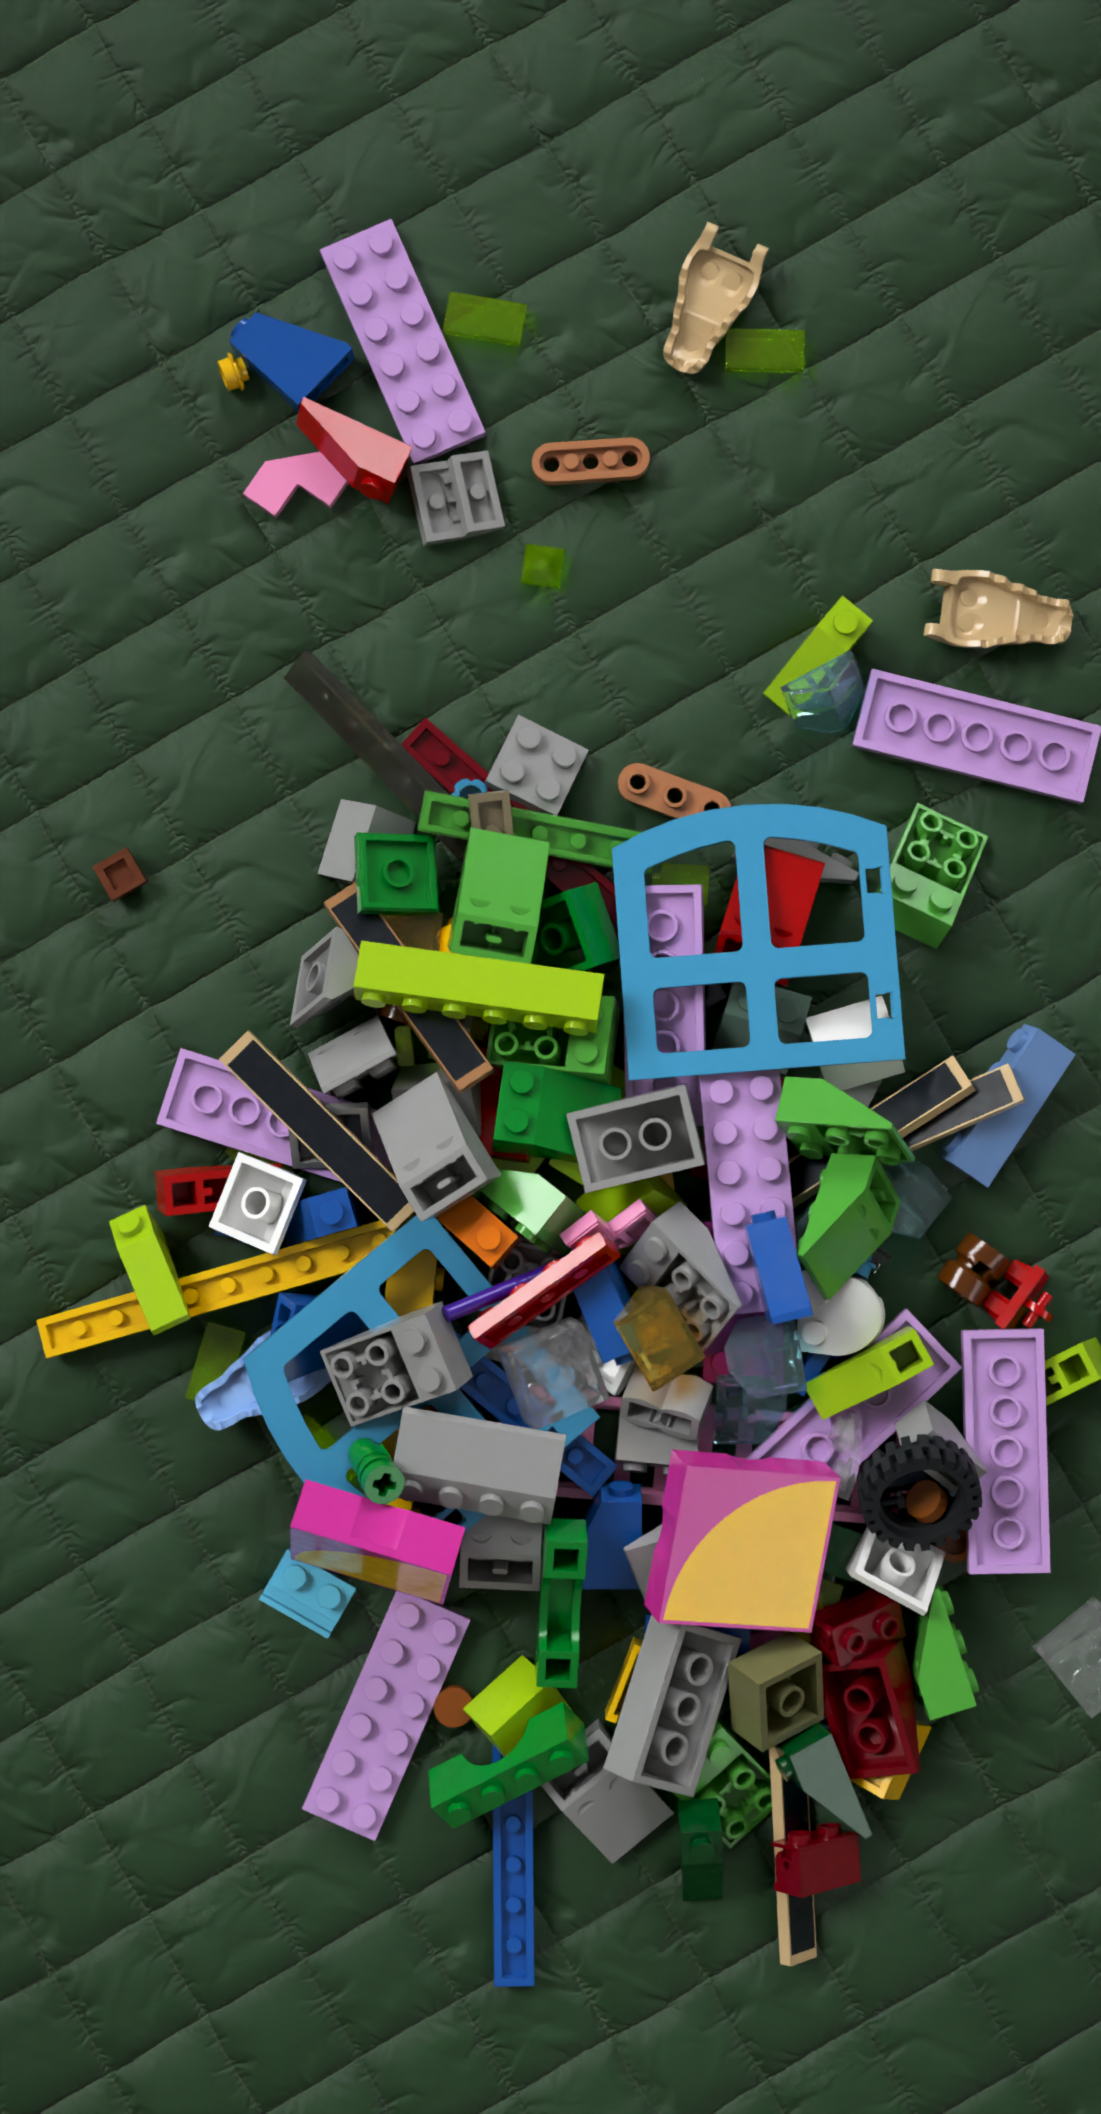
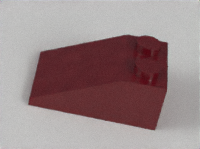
(873, 1713)

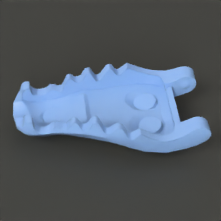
(232, 1397)

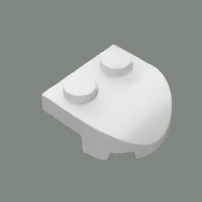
(844, 1322)

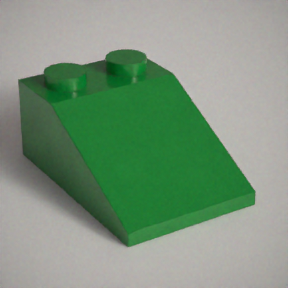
(575, 931)
(535, 1106)

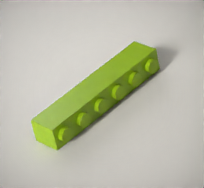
(478, 987)

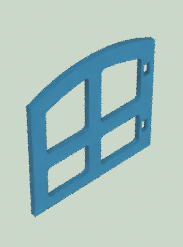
(758, 962)
(359, 1293)

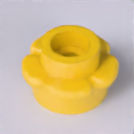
(233, 372)

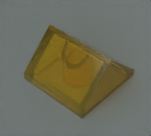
(657, 1336)

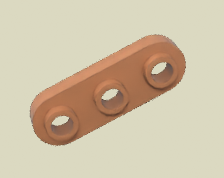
(607, 452)
(658, 784)

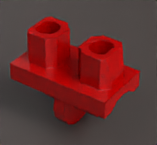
(1030, 1283)

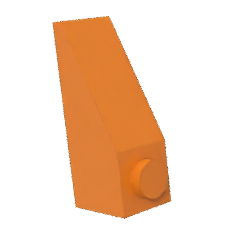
(480, 1231)

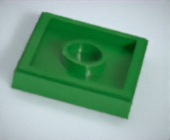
(396, 874)

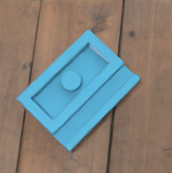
(308, 1594)

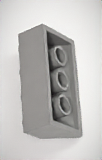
(479, 1465)
(672, 1706)

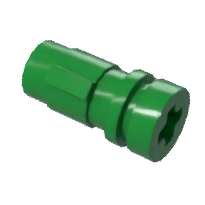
(376, 1471)

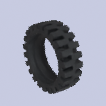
(911, 1458)

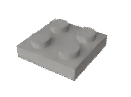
(536, 767)

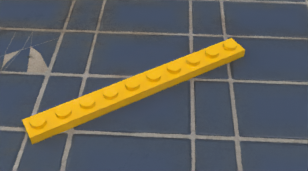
(217, 1288)

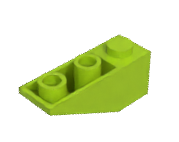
(869, 1372)

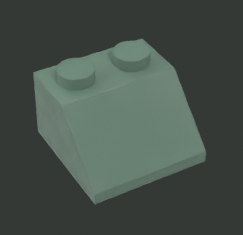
(734, 1021)

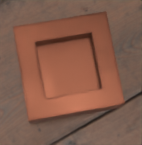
(120, 874)

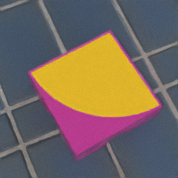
(742, 1541)
(374, 1542)

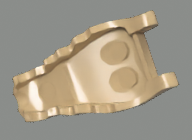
(709, 299)
(992, 611)

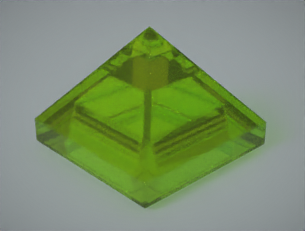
(542, 565)

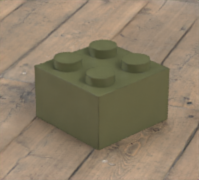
(776, 1691)

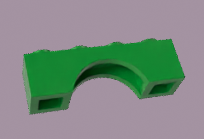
(559, 1603)
(549, 1748)

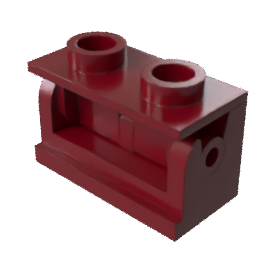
(857, 1626)
(817, 1860)

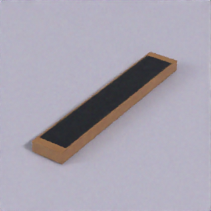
(441, 1035)

